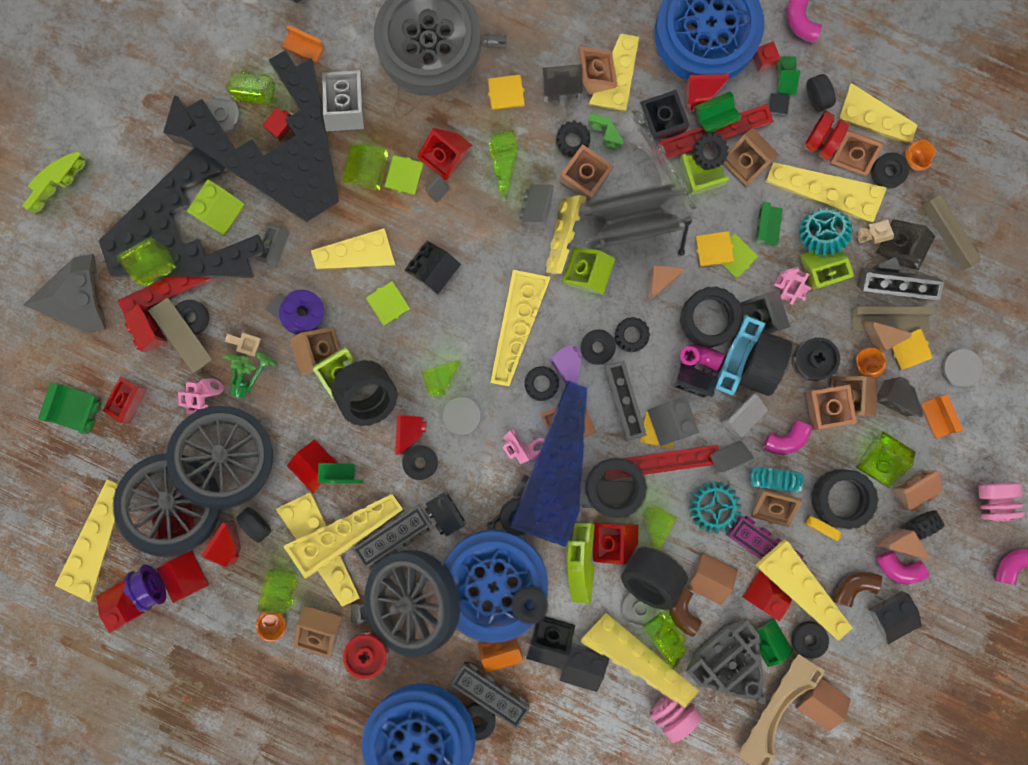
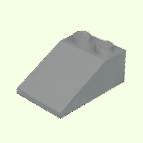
(342, 101)

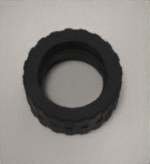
(733, 310)
(766, 363)
(373, 408)
(637, 499)
(867, 504)
(654, 578)

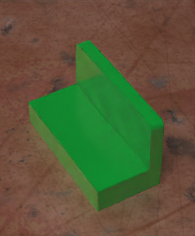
(717, 112)
(768, 224)
(337, 473)
(773, 644)

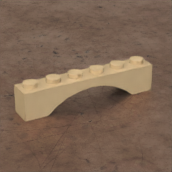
(800, 678)

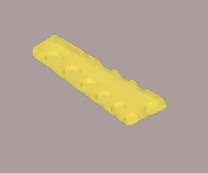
(846, 195)
(520, 312)
(305, 518)
(329, 542)
(84, 564)
(794, 578)
(624, 649)

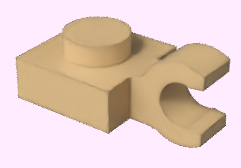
(877, 231)
(246, 344)

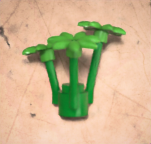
(238, 385)

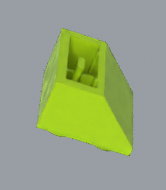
(826, 270)

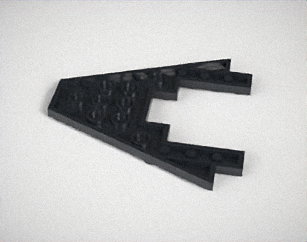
(295, 173)
(154, 219)

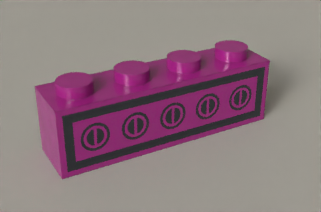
(754, 539)

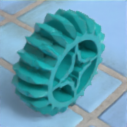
(827, 238)
(777, 479)
(716, 515)

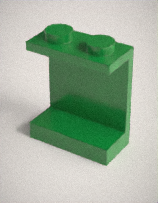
(70, 408)

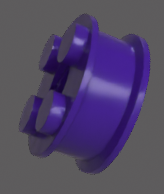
(301, 300)
(145, 588)

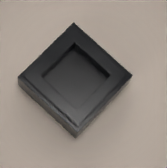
(779, 104)

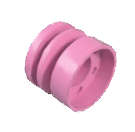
(1001, 501)
(676, 718)

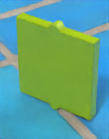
(404, 175)
(743, 257)
(387, 303)

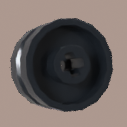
(827, 359)

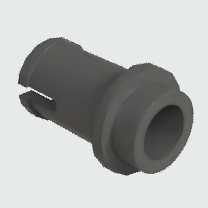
(494, 40)

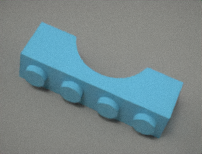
(735, 359)

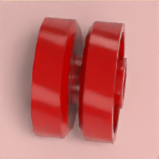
(827, 136)
(357, 663)

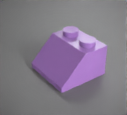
(567, 363)

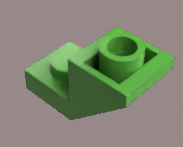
(612, 137)

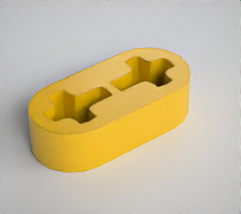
(824, 528)

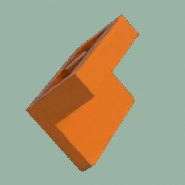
(303, 44)
(941, 416)
(499, 654)

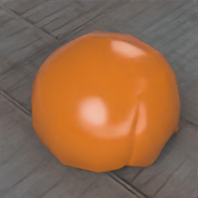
(920, 155)
(871, 362)
(270, 626)

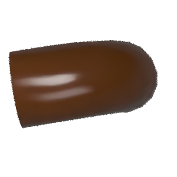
(857, 583)
(682, 617)

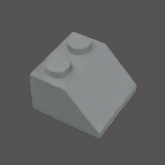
(745, 415)

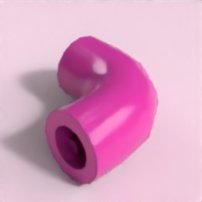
(800, 23)
(702, 355)
(788, 443)
(1011, 566)
(902, 573)

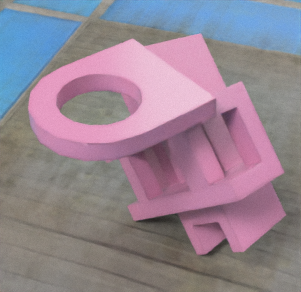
(792, 278)
(198, 391)
(517, 449)

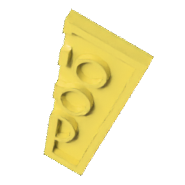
(624, 60)
(874, 116)
(563, 234)
(361, 251)

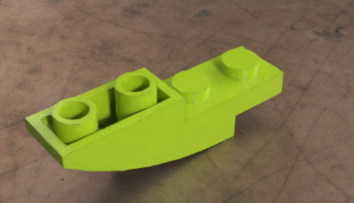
(57, 173)
(579, 565)

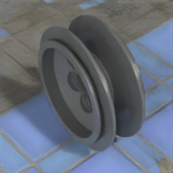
(410, 70)
(634, 215)

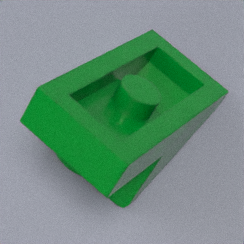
(787, 76)

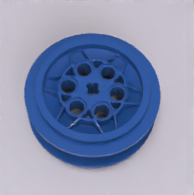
(681, 48)
(485, 550)
(436, 711)

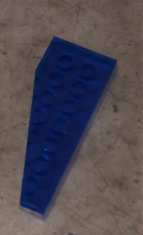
(554, 486)

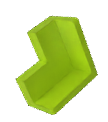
(699, 180)

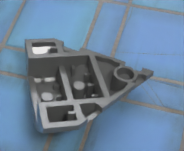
(71, 296)
(731, 663)

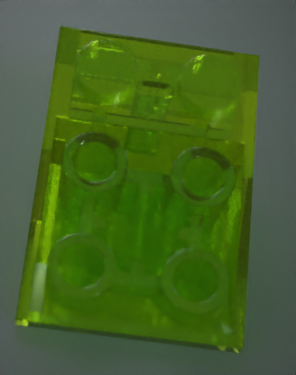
(505, 151)

